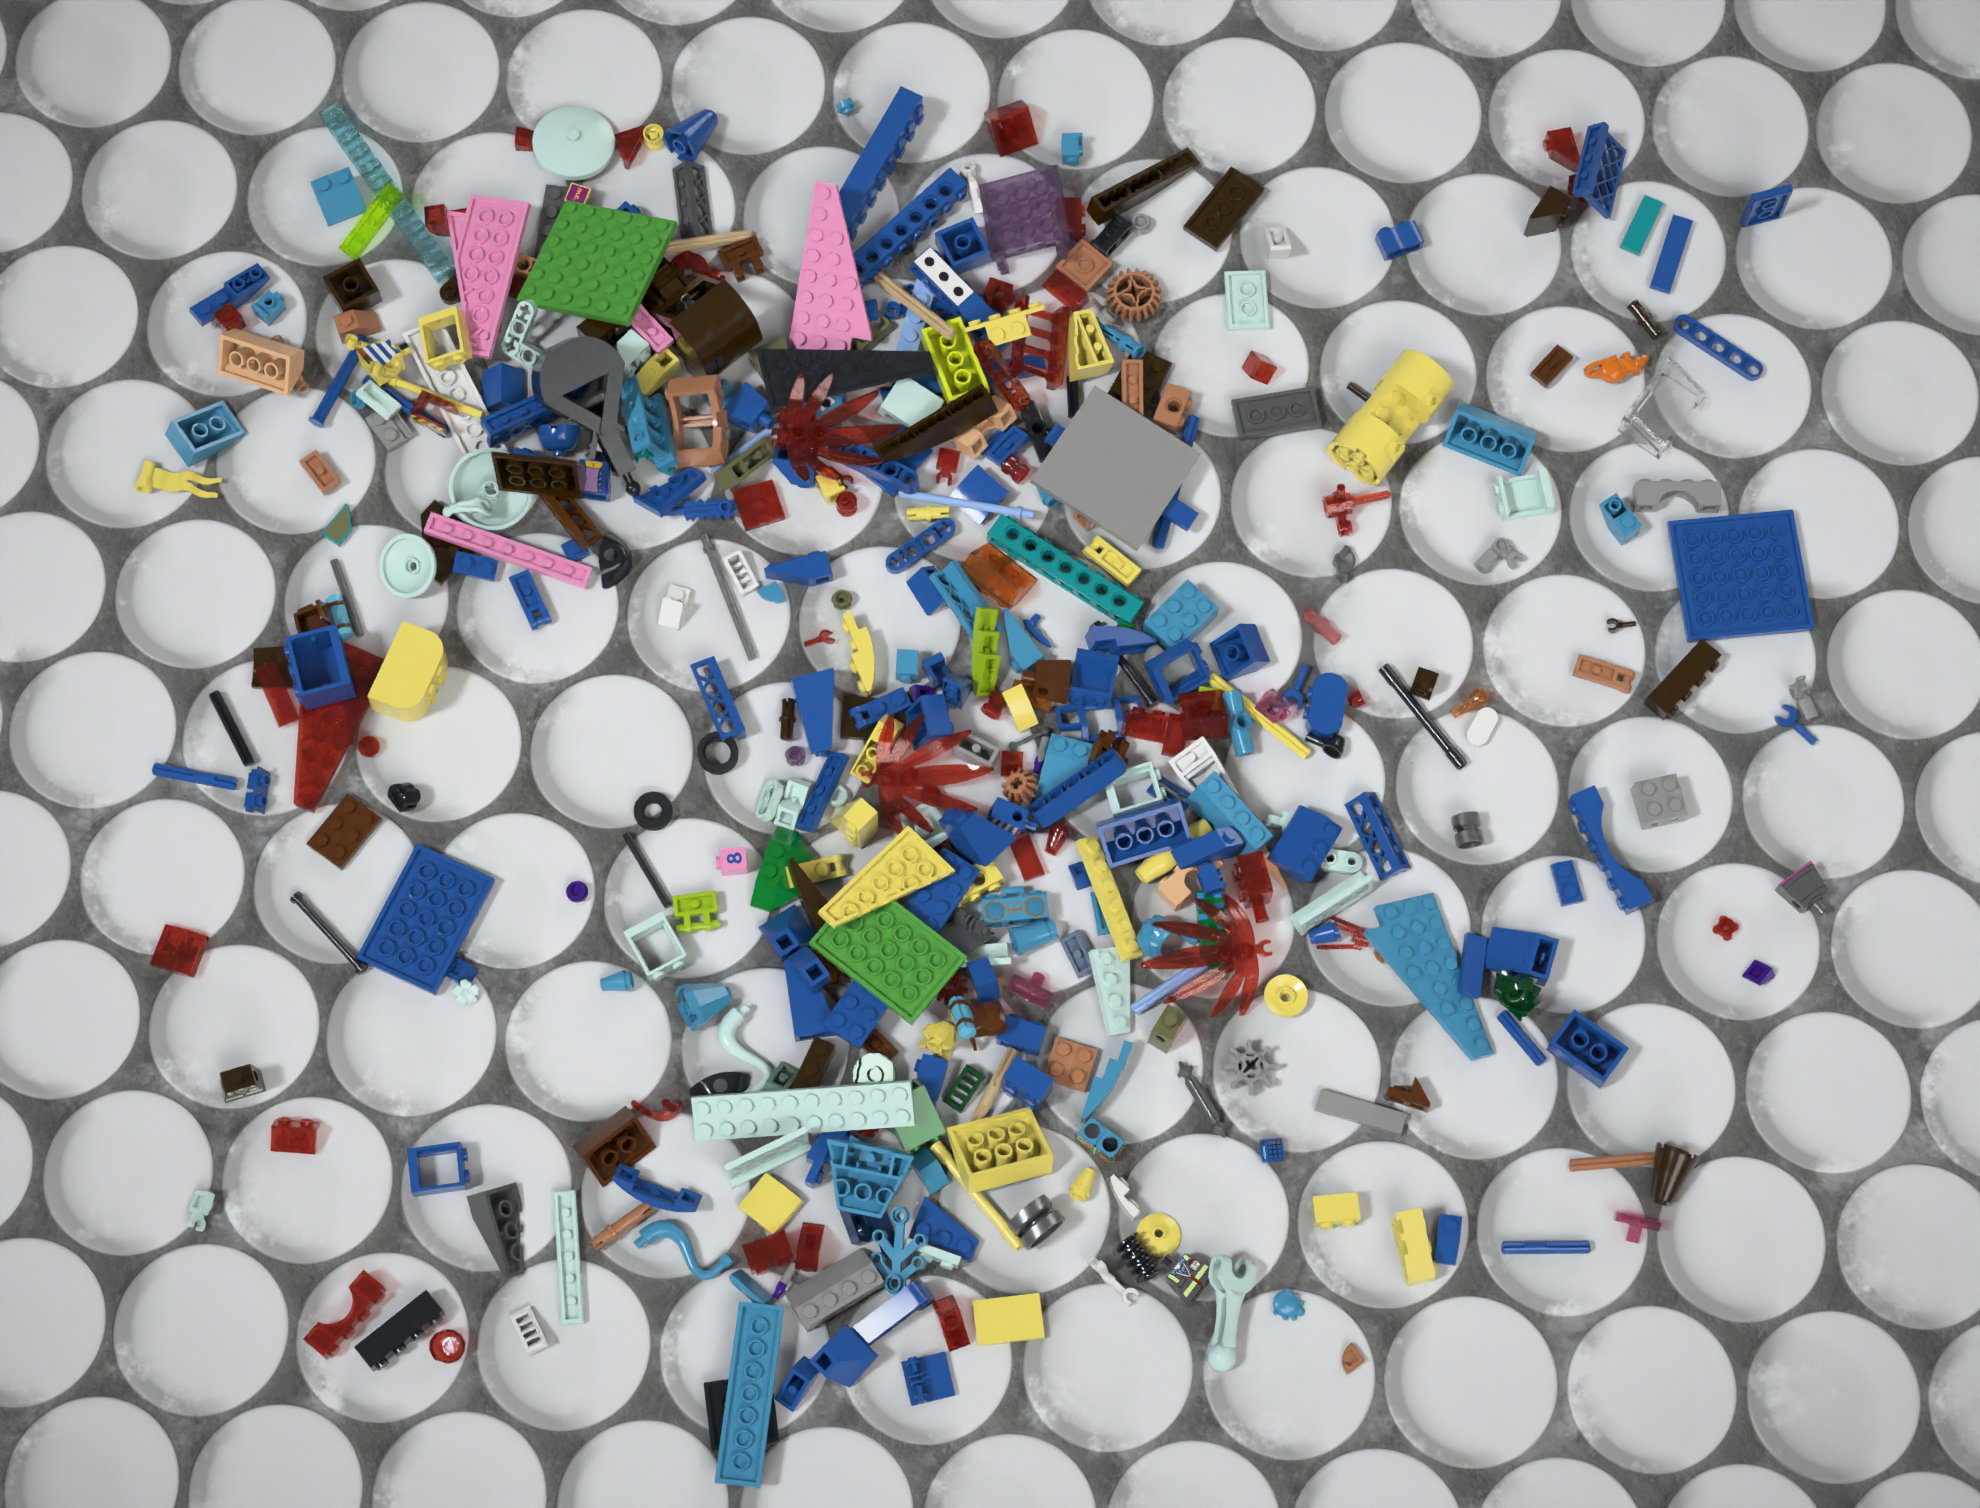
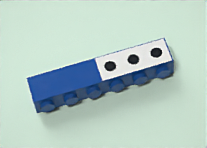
(953, 291)

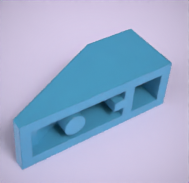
(1021, 648)

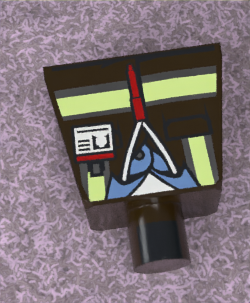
(241, 1082)

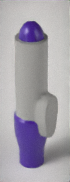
(1039, 759)
(785, 1282)

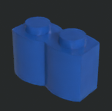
(1399, 240)

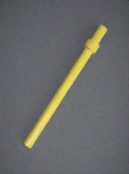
(399, 382)

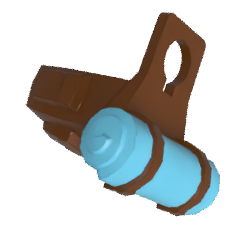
(323, 615)
(978, 1019)

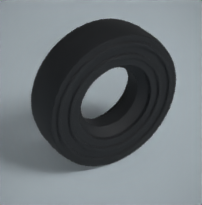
(653, 798)

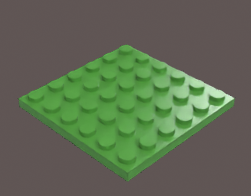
(597, 262)

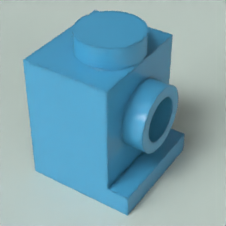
(1071, 148)
(267, 312)

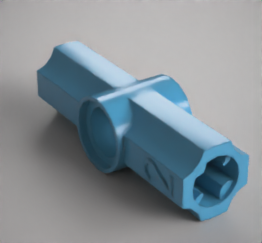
(1240, 733)

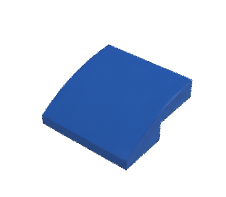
(982, 488)

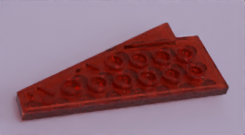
(316, 753)

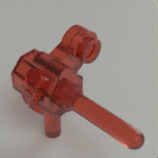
(1341, 504)

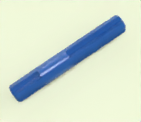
(194, 776)
(1546, 1247)

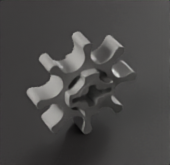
(1253, 1075)

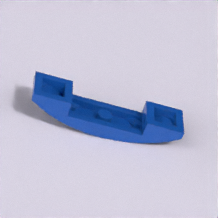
(653, 1194)

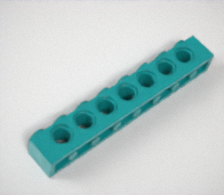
(1068, 581)

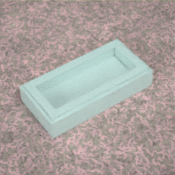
(378, 399)

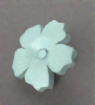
(466, 992)

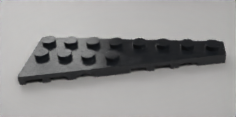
(850, 370)

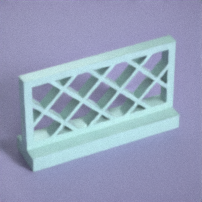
(767, 1158)

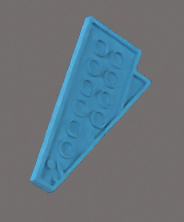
(1422, 955)

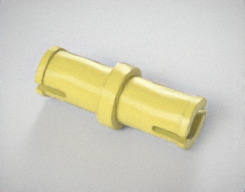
(927, 513)

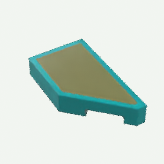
(339, 527)

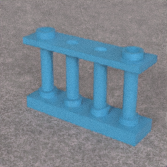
(648, 424)

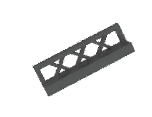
(688, 200)

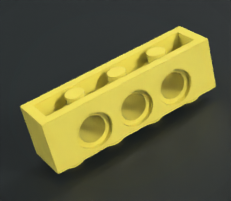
(993, 882)

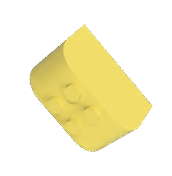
(410, 674)

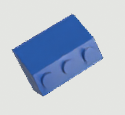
(1304, 844)

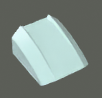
(932, 816)

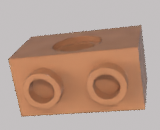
(1172, 397)

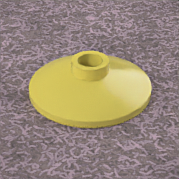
(1289, 986)
(1159, 1245)

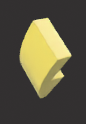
(1020, 708)

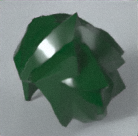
(1517, 993)

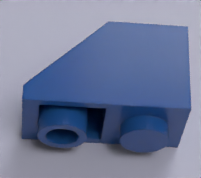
(810, 969)

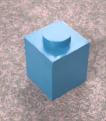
(907, 665)

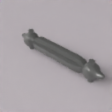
(1202, 1099)

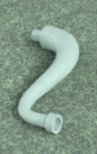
(726, 1035)

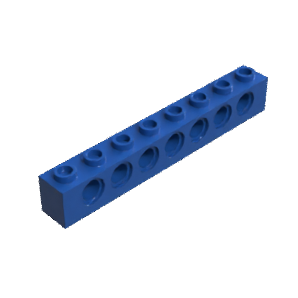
(887, 235)

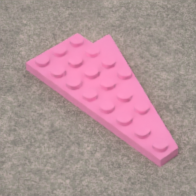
(485, 257)

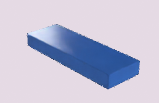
(1472, 965)

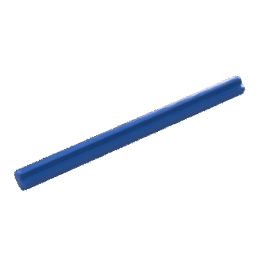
(1164, 524)

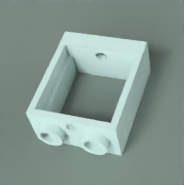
(1132, 774)
(647, 927)

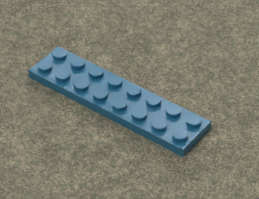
(749, 1395)

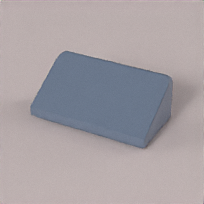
(1077, 948)

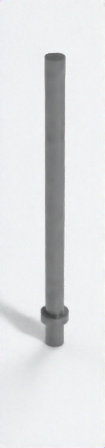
(709, 550)

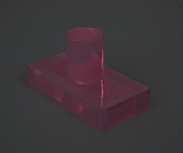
(1031, 989)
(1636, 1225)

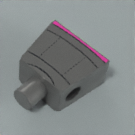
(1804, 890)

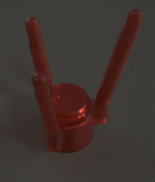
(1356, 937)

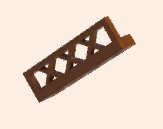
(565, 519)

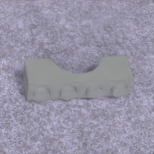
(1702, 495)

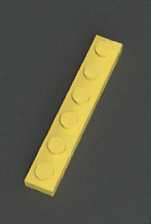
(1109, 898)

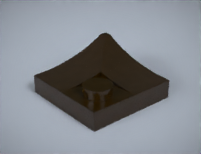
(267, 654)

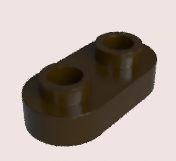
(454, 297)

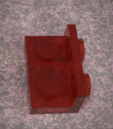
(1145, 725)

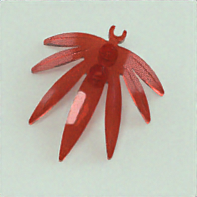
(813, 437)
(900, 777)
(1233, 952)

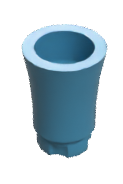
(1032, 935)

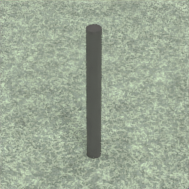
(347, 598)

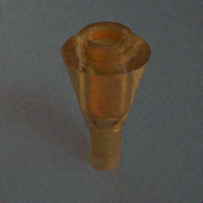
(1474, 701)

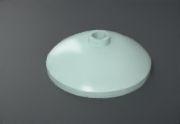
(398, 562)

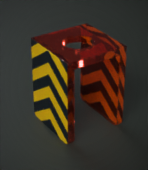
(425, 398)

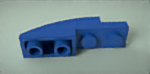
(236, 291)
(819, 1155)

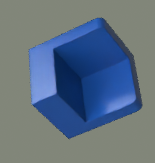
(935, 669)

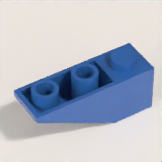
(807, 570)
(956, 690)

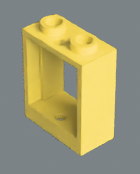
(440, 320)

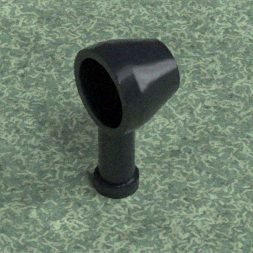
(1332, 747)

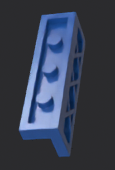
(515, 420)
(725, 699)
(1384, 834)

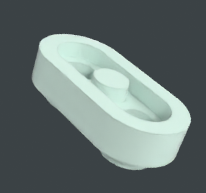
(769, 800)
(1340, 863)

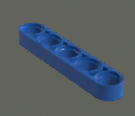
(1728, 348)

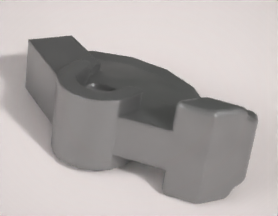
(1344, 563)

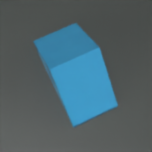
(929, 1170)

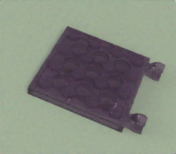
(1025, 215)

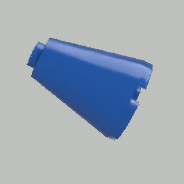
(690, 135)

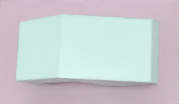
(792, 803)

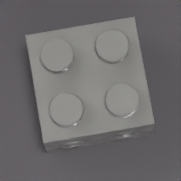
(1659, 801)

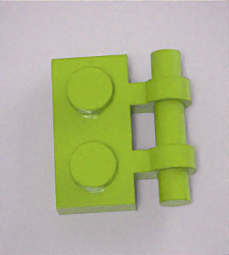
(696, 905)

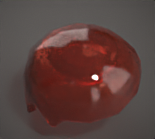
(447, 1346)

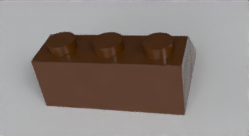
(614, 1142)

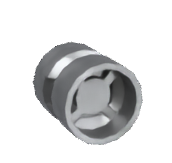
(1466, 826)

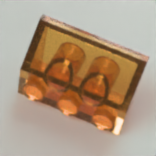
(998, 575)

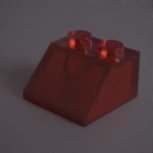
(1011, 127)
(1203, 714)

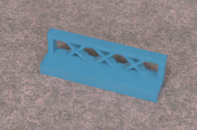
(964, 590)

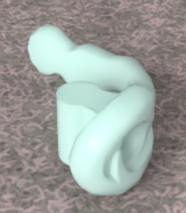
(478, 505)

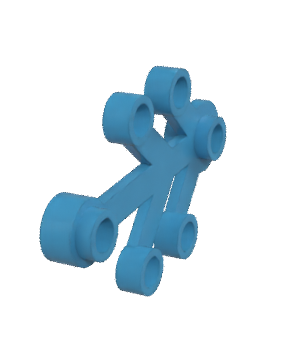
(898, 1254)

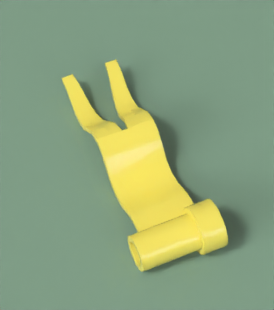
(172, 482)

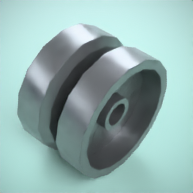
(1036, 1222)

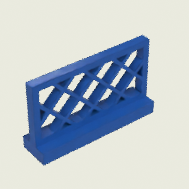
(1591, 167)

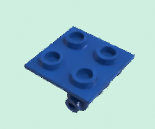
(928, 1378)

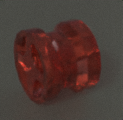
(846, 509)

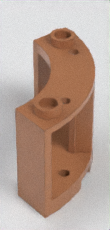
(718, 419)

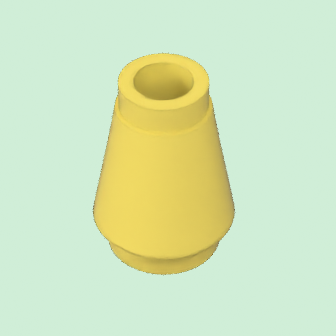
(1082, 1186)

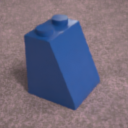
(974, 836)

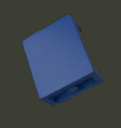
(1093, 678)

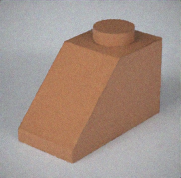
(357, 323)

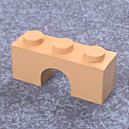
(973, 442)
(1173, 889)

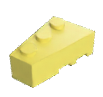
(857, 822)

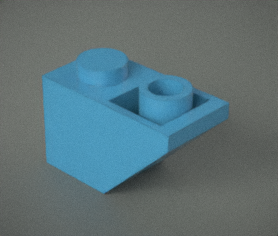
(1620, 519)

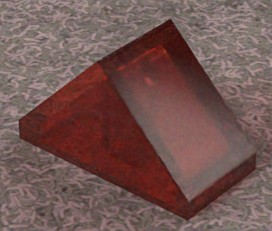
(629, 144)

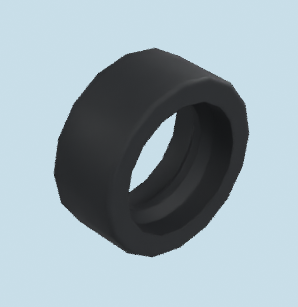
(712, 768)

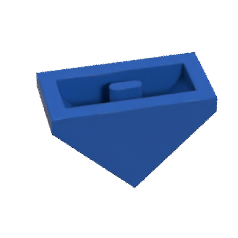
(984, 979)

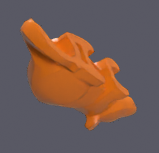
(1614, 369)

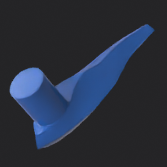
(1035, 631)

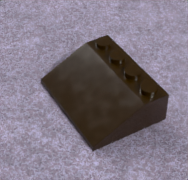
(539, 475)

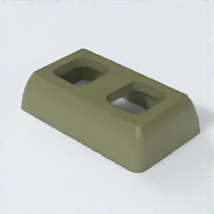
(878, 335)

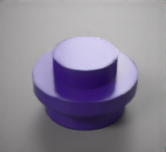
(577, 891)

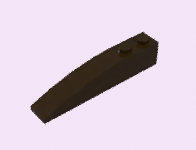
(1140, 186)
(940, 425)
(808, 894)

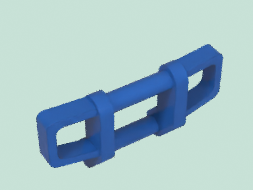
(1082, 725)

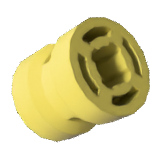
(656, 133)

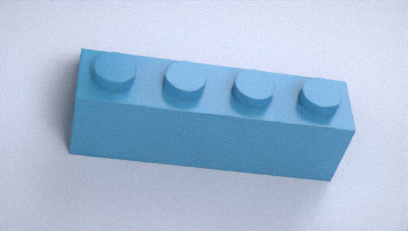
(1490, 438)
(1223, 808)

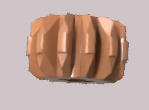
(1019, 786)

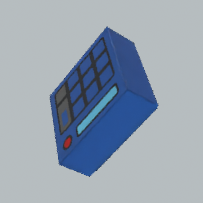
(1271, 1150)

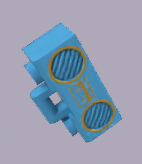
(1015, 910)

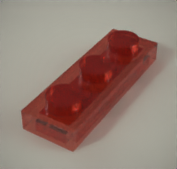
(276, 694)

